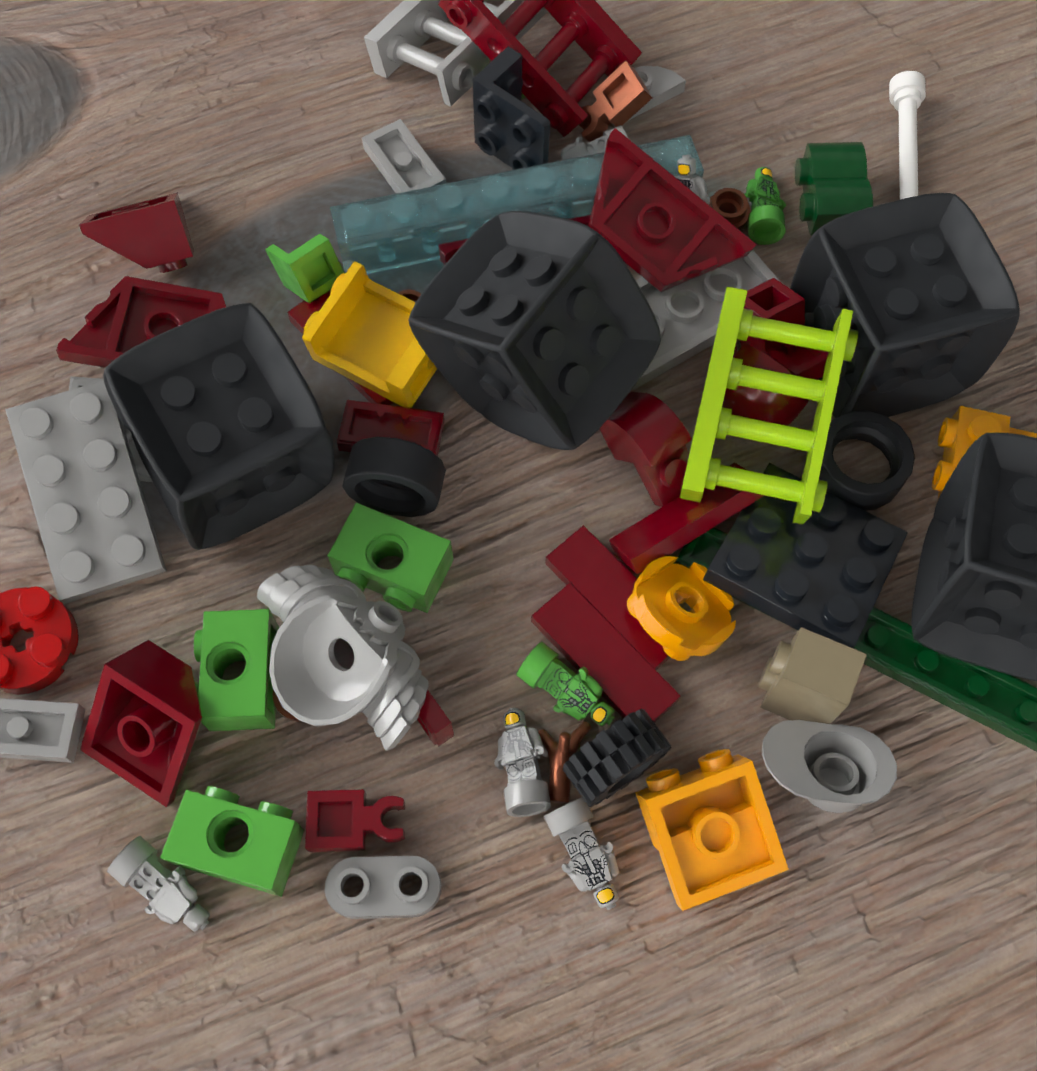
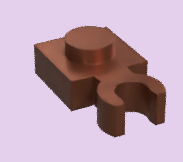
(617, 101)

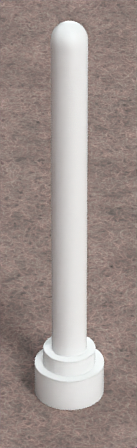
(906, 94)

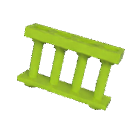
(728, 372)

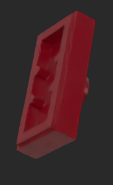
(379, 420)

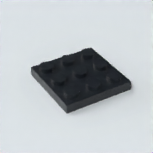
(808, 573)

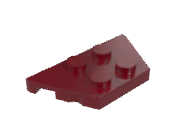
(658, 220)
(133, 315)

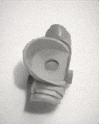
(341, 654)

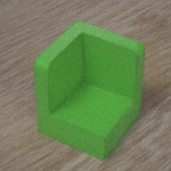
(308, 269)

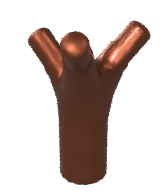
(558, 755)

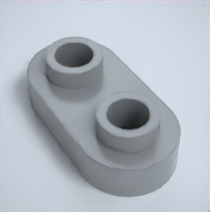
(382, 887)

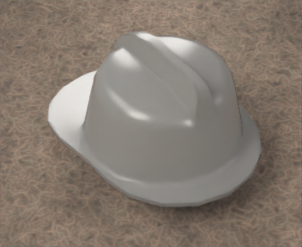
(829, 763)

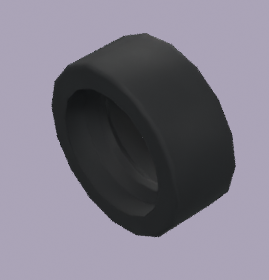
(884, 435)
(394, 476)

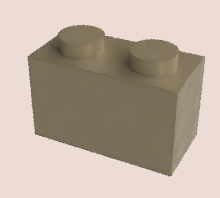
(810, 678)

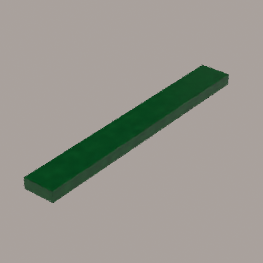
(972, 690)

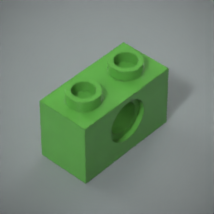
(373, 536)
(230, 638)
(200, 833)

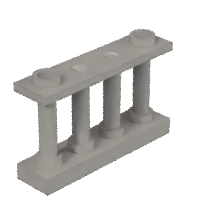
(412, 23)

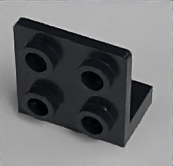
(501, 119)

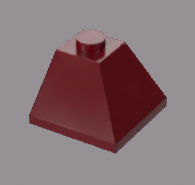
(144, 232)
(145, 720)

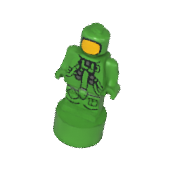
(766, 217)
(575, 692)

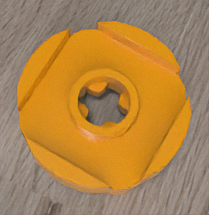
(658, 610)

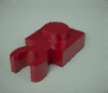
(341, 820)

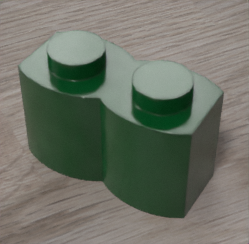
(832, 182)

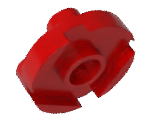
(45, 653)

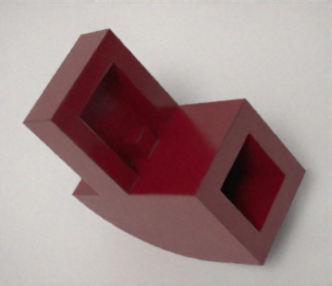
(781, 303)
(653, 440)

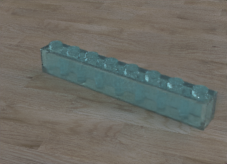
(410, 224)

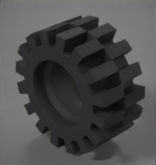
(616, 757)

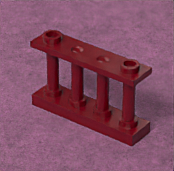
(580, 22)

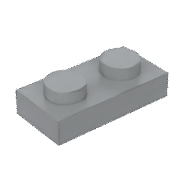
(401, 158)
(40, 729)

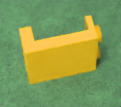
(369, 338)

